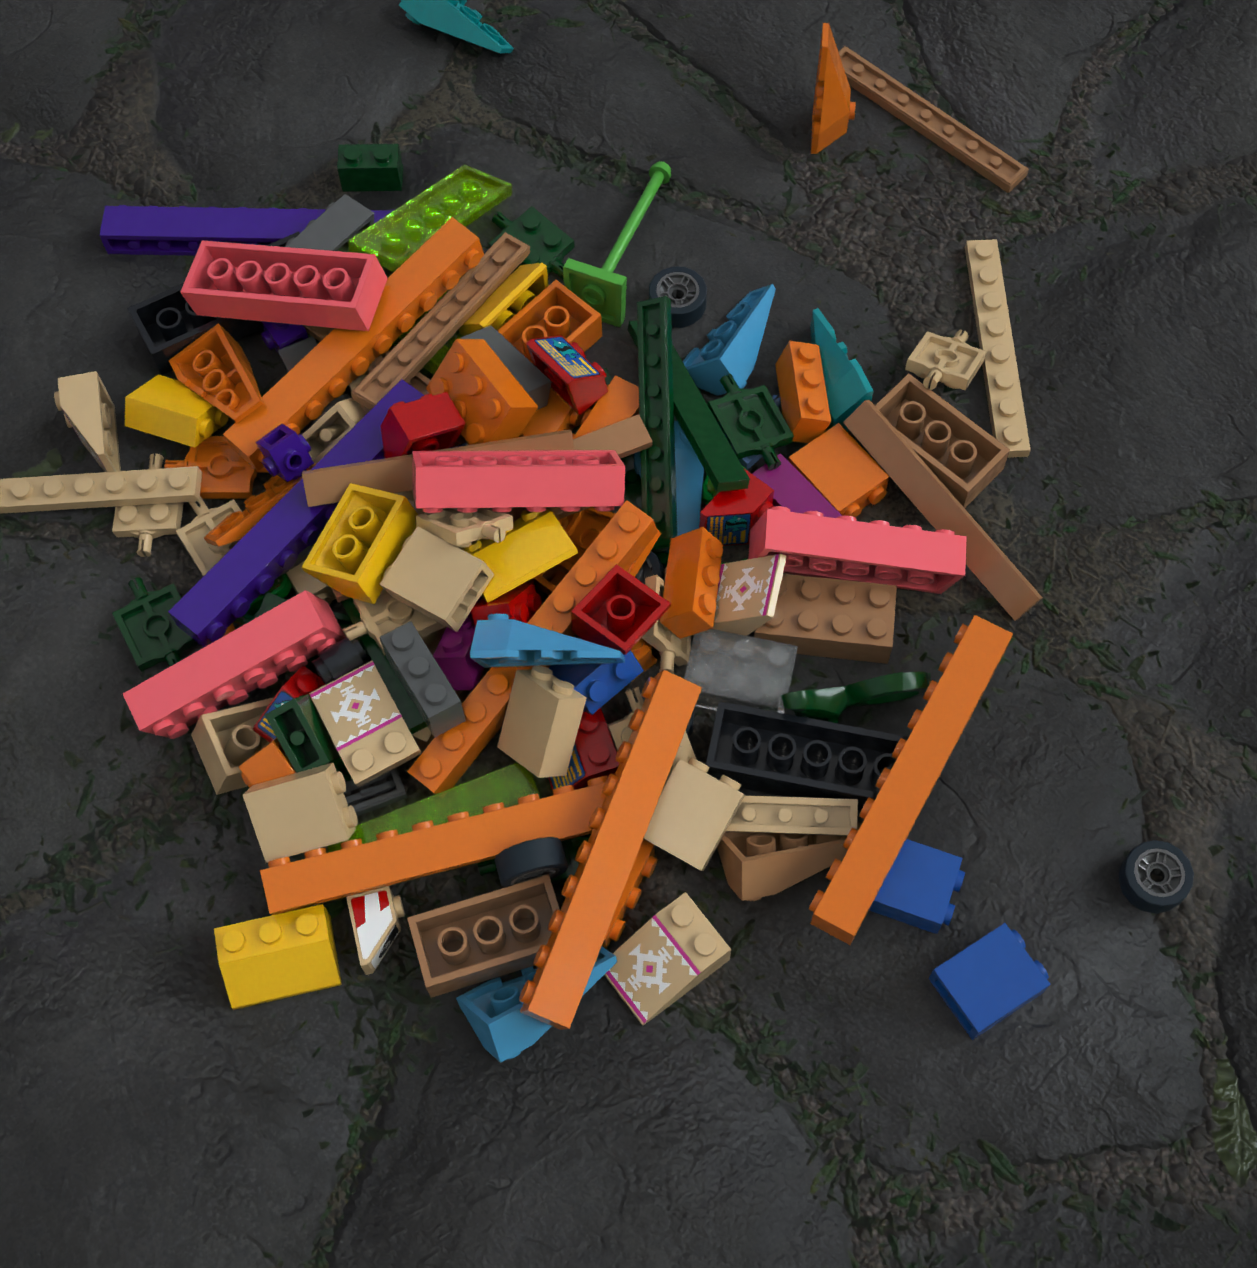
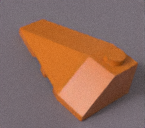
(831, 96)
(219, 373)
(239, 523)

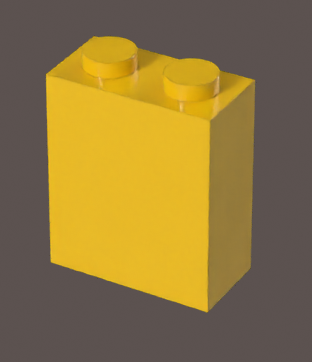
(172, 412)

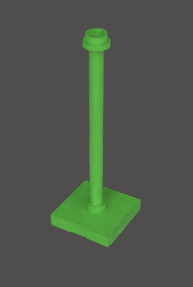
(600, 286)

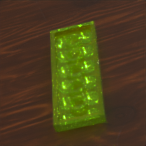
(460, 195)

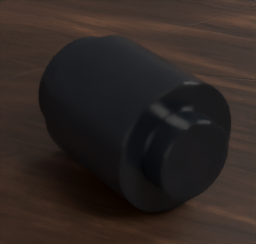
(339, 660)

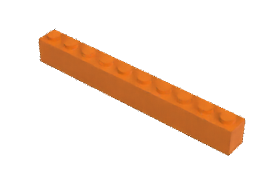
(348, 353)
(486, 706)
(910, 781)
(428, 848)
(610, 851)

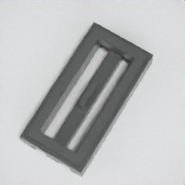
(380, 801)

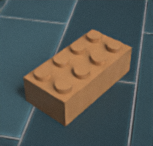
(944, 438)
(834, 618)
(483, 935)

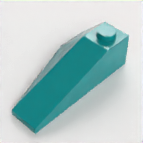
(455, 20)
(844, 379)

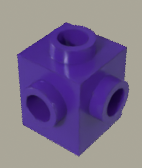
(282, 335)
(285, 453)

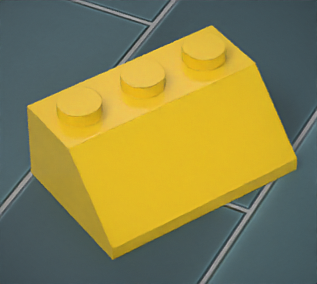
(508, 298)
(361, 541)
(527, 551)
(277, 956)

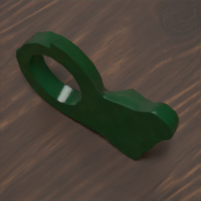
(831, 702)

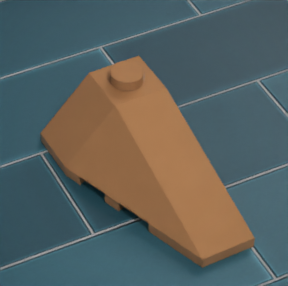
(772, 862)

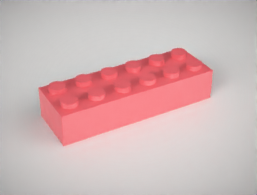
(285, 285)
(517, 480)
(860, 550)
(234, 666)

